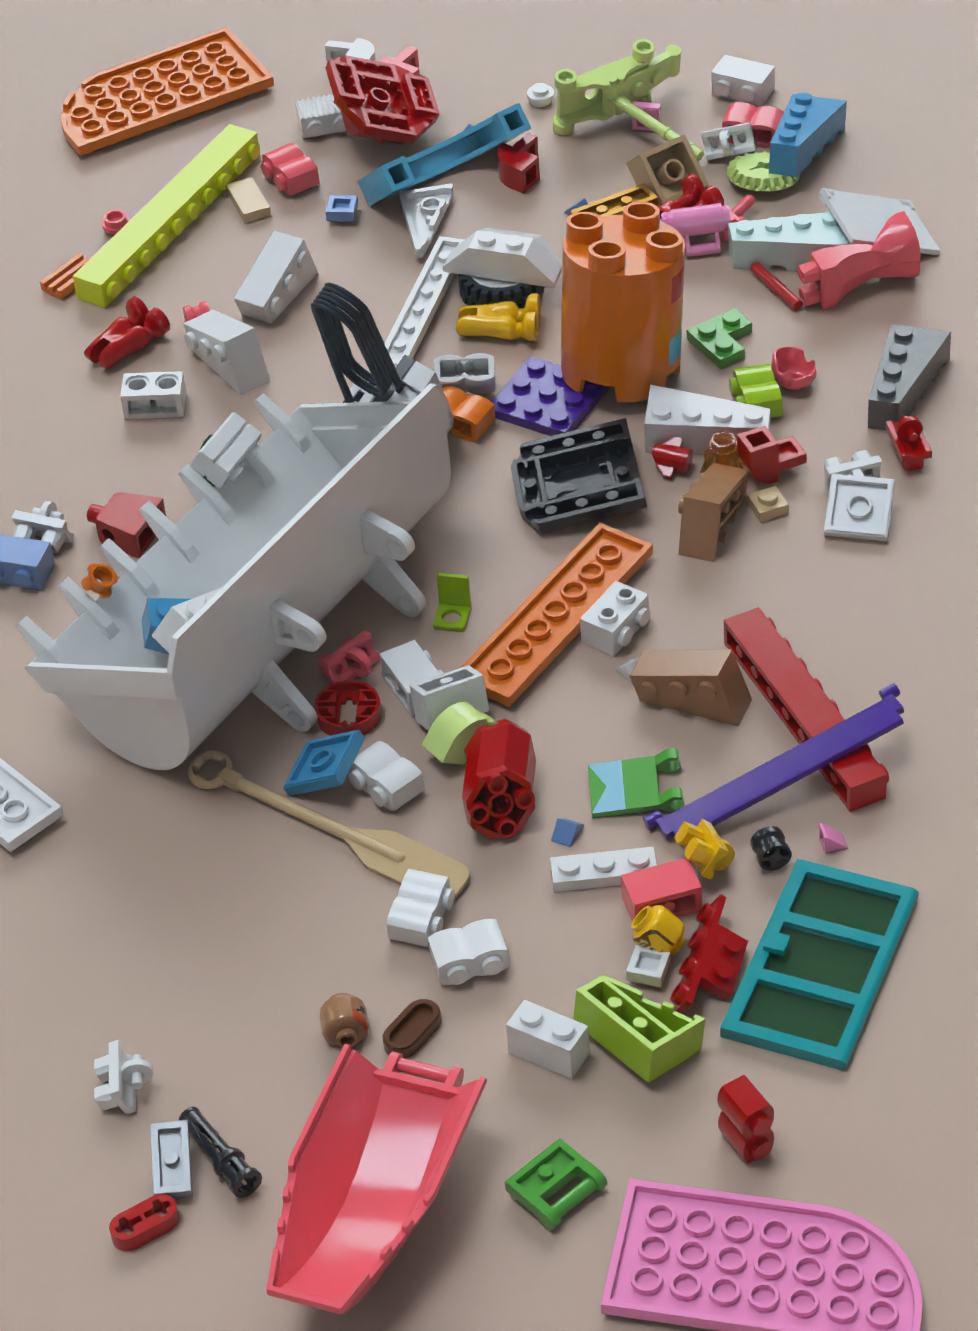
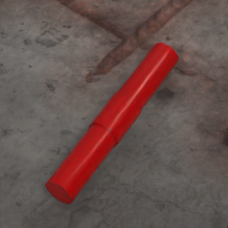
(776, 286)

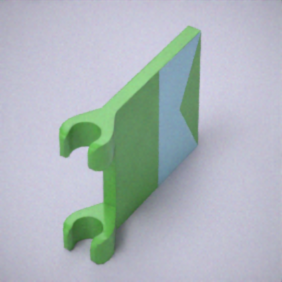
(633, 785)

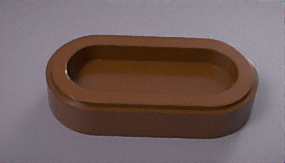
(412, 1028)

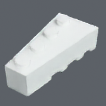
(696, 418)

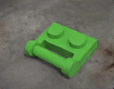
(548, 1175)

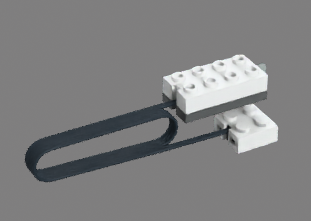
(391, 382)

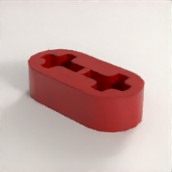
(144, 1222)

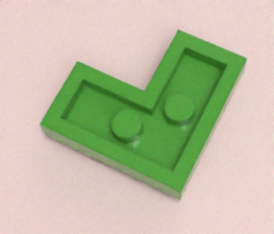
(718, 336)

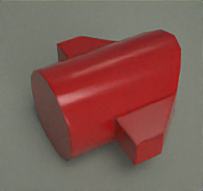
(672, 457)

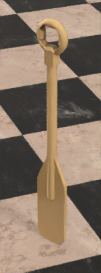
(378, 850)

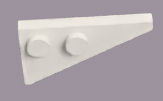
(423, 213)

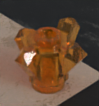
(723, 451)

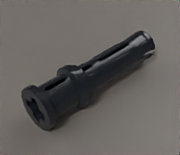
(232, 1172)

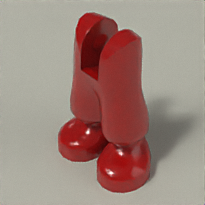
(128, 334)

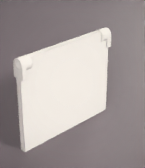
(865, 216)

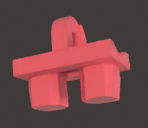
(354, 648)

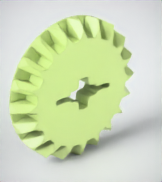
(752, 173)

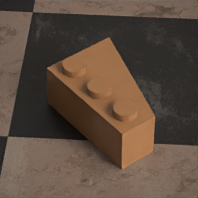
(708, 508)
(693, 682)

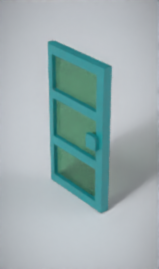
(819, 964)

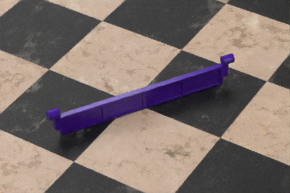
(787, 767)

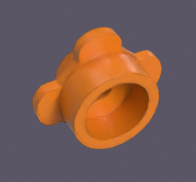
(103, 573)

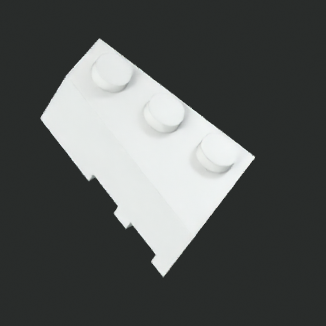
(276, 278)
(228, 349)

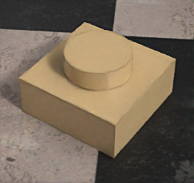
(767, 504)

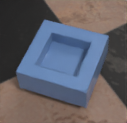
(341, 208)

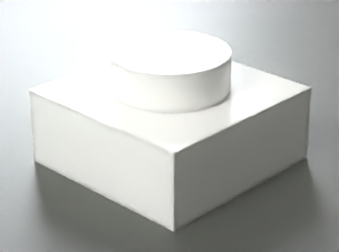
(648, 966)

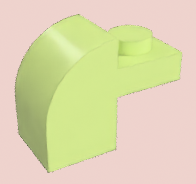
(453, 731)

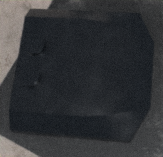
(578, 476)

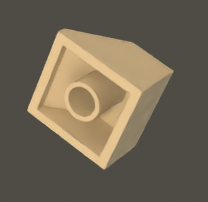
(665, 168)

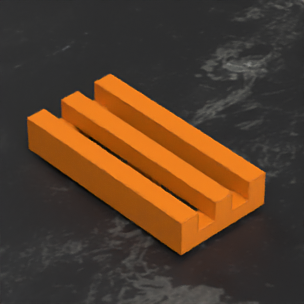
(61, 282)

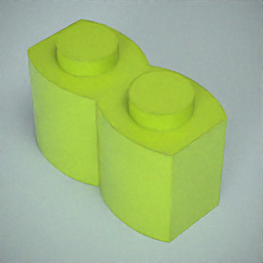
(757, 387)

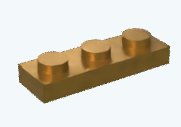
(615, 203)

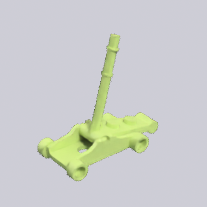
(616, 89)

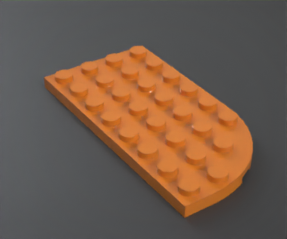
(161, 90)

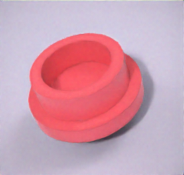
(114, 221)

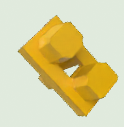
(705, 847)

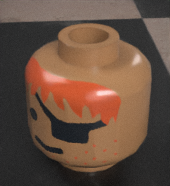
(344, 1020)

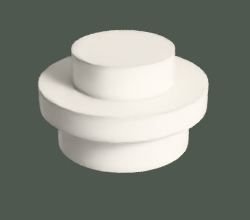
(540, 95)

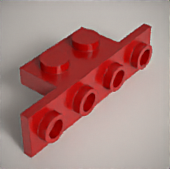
(713, 958)

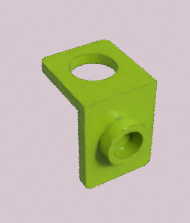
(453, 598)

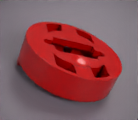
(329, 704)

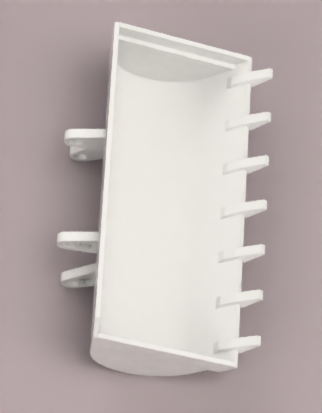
(284, 546)

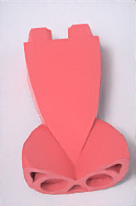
(845, 267)

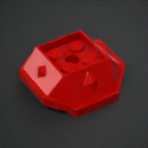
(381, 99)

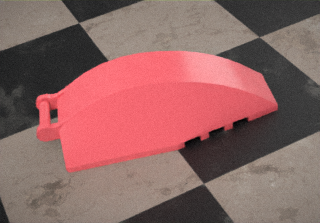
(365, 1175)

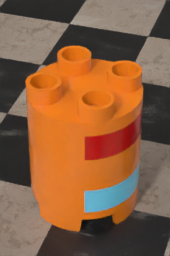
(621, 301)

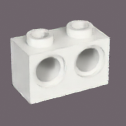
(153, 395)

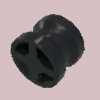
(771, 848)

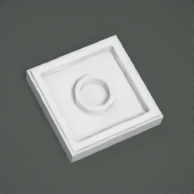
(859, 507)

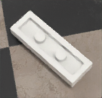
(598, 868)

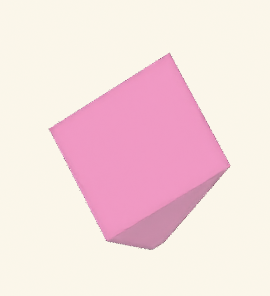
(831, 839)

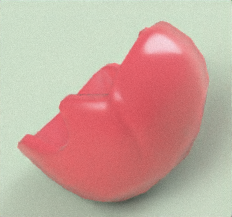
(792, 369)

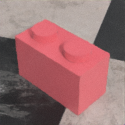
(666, 884)

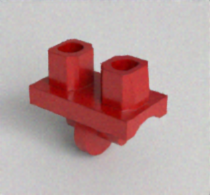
(909, 442)

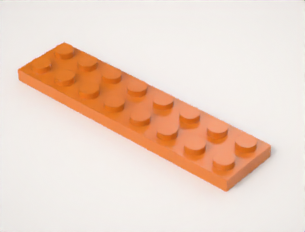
(553, 611)

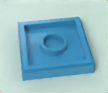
(324, 763)

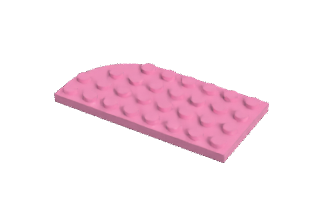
(755, 1265)

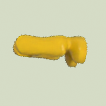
(502, 320)

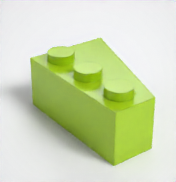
(637, 1030)

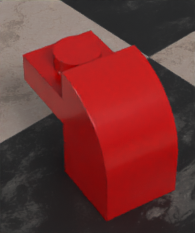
(519, 163)
(768, 456)

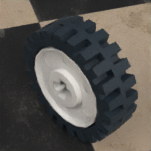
(489, 291)

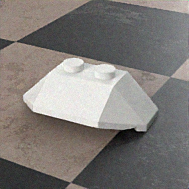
(505, 257)

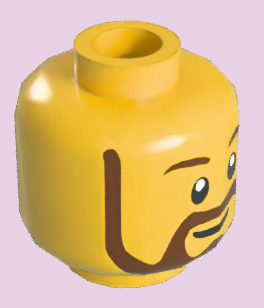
(658, 930)

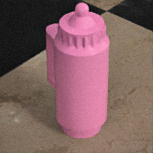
(699, 221)

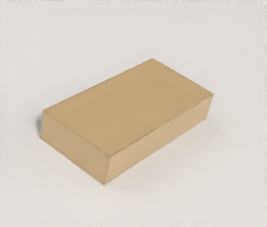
(248, 200)

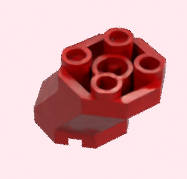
(499, 779)

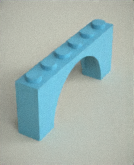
(463, 147)

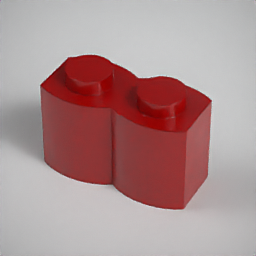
(746, 1119)

